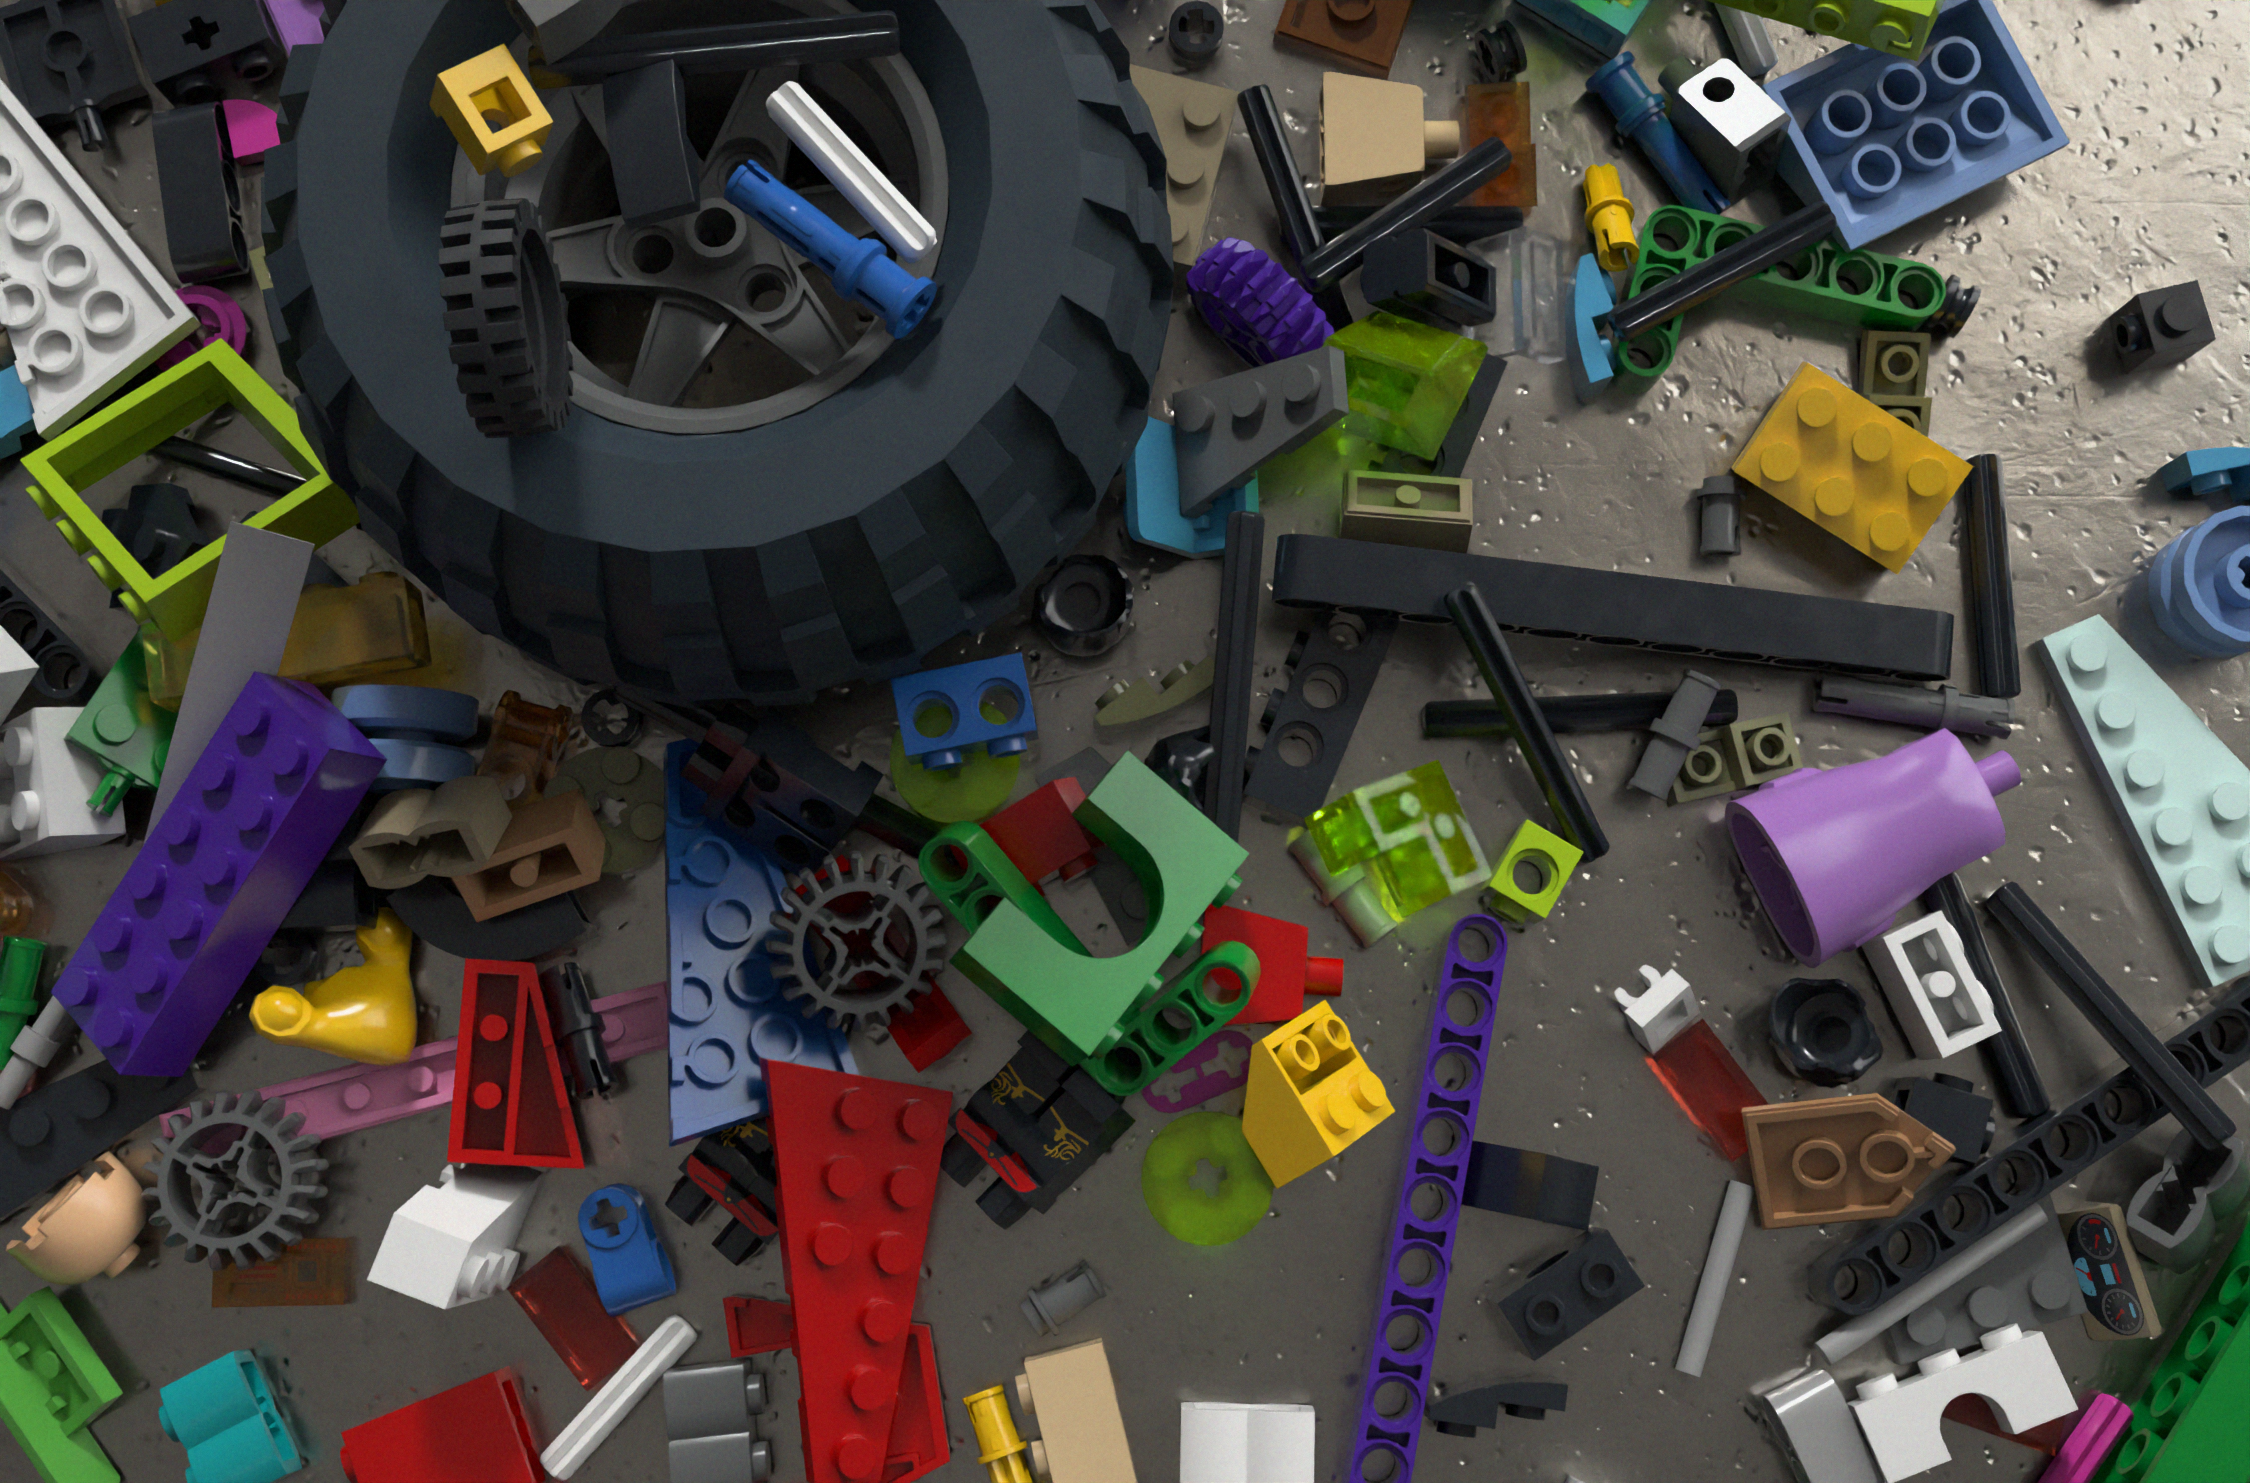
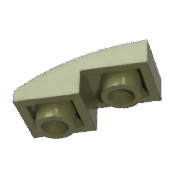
(1896, 375)
(1139, 706)
(1737, 759)

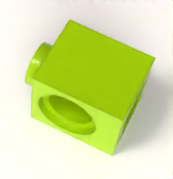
(1553, 858)

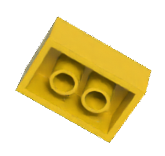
(1851, 467)

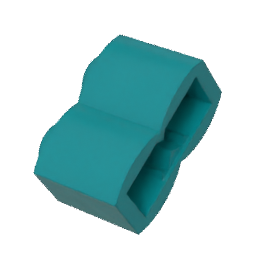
(229, 1423)

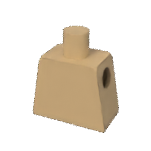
(1375, 138)

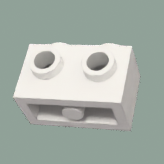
(1932, 986)

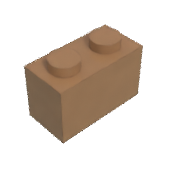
(539, 856)

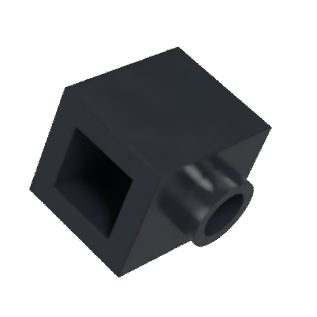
(2162, 327)
(1949, 1111)

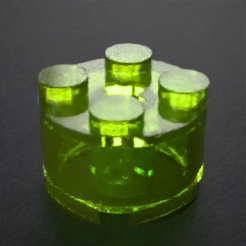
(973, 796)
(1187, 1212)

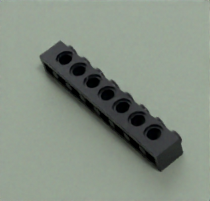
(1301, 790)

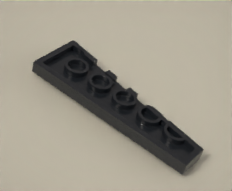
(76, 1122)

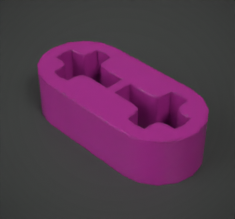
(1205, 1086)

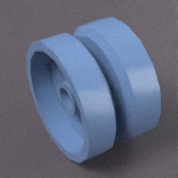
(2204, 586)
(412, 732)

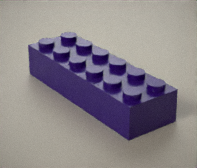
(217, 876)

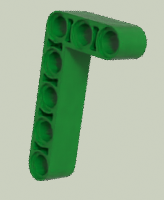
(1814, 293)
(1145, 1028)

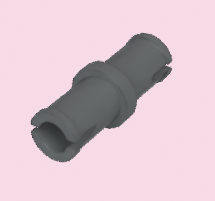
(1675, 734)

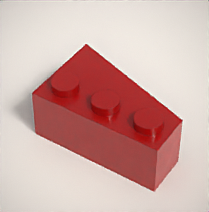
(508, 1074)

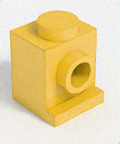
(497, 91)

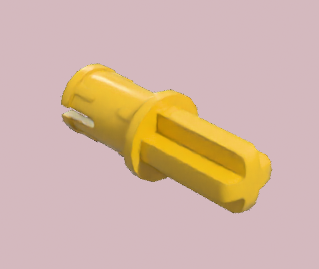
(1609, 217)
(997, 1437)

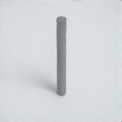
(1867, 1326)

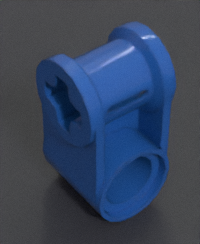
(627, 1264)

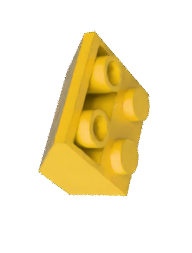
(1309, 1095)

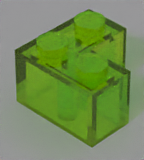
(1410, 831)

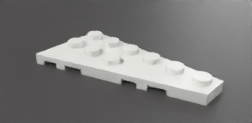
(72, 282)

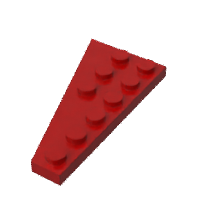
(852, 1226)

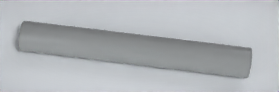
(1715, 1278)

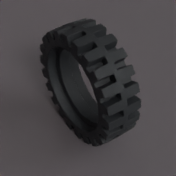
(506, 318)

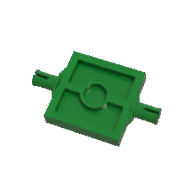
(125, 730)

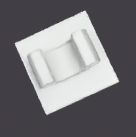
(1660, 1010)

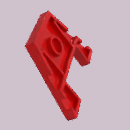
(918, 1424)

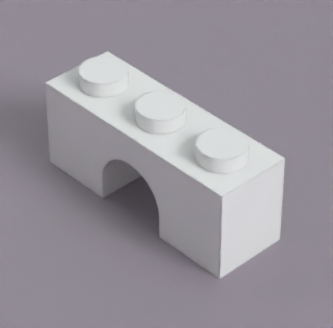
(2010, 1373)

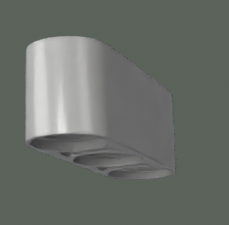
(1819, 1432)

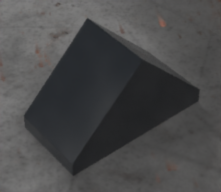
(1530, 1185)

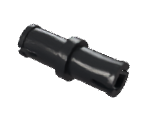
(579, 1030)

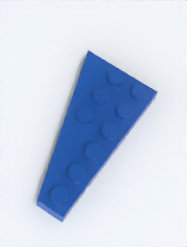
(718, 973)

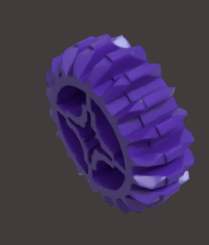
(1255, 304)

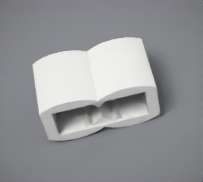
(1246, 1443)

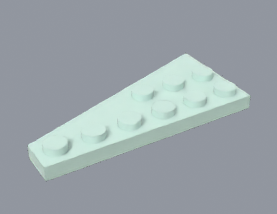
(2171, 787)

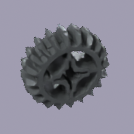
(840, 965)
(204, 1226)

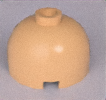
(85, 1227)

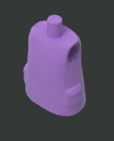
(1866, 838)

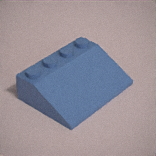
(1910, 136)

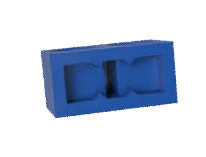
(963, 692)

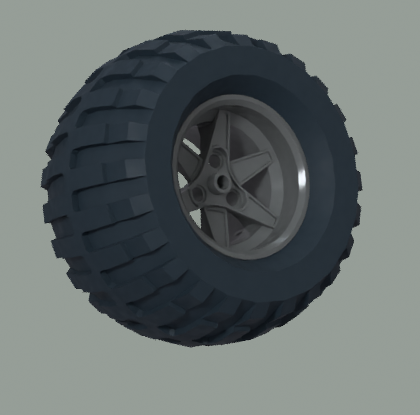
(772, 533)

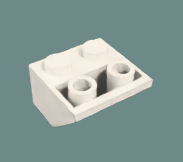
(48, 788)

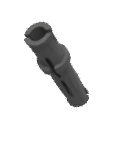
(1914, 704)

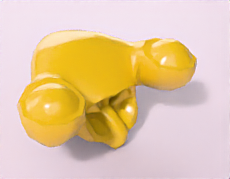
(356, 1012)

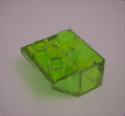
(1404, 380)

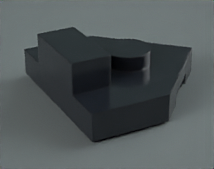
(155, 529)

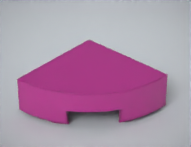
(250, 129)

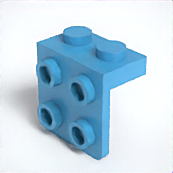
(1154, 505)

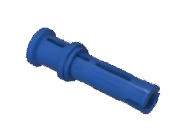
(1642, 116)
(856, 266)

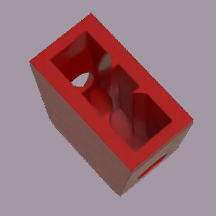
(1283, 960)

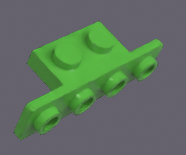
(53, 1390)

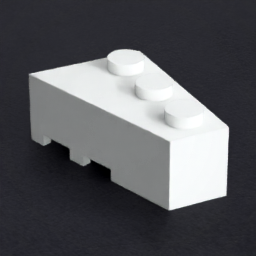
(460, 1238)

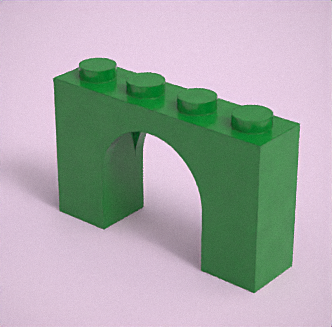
(1076, 998)

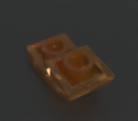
(1504, 113)

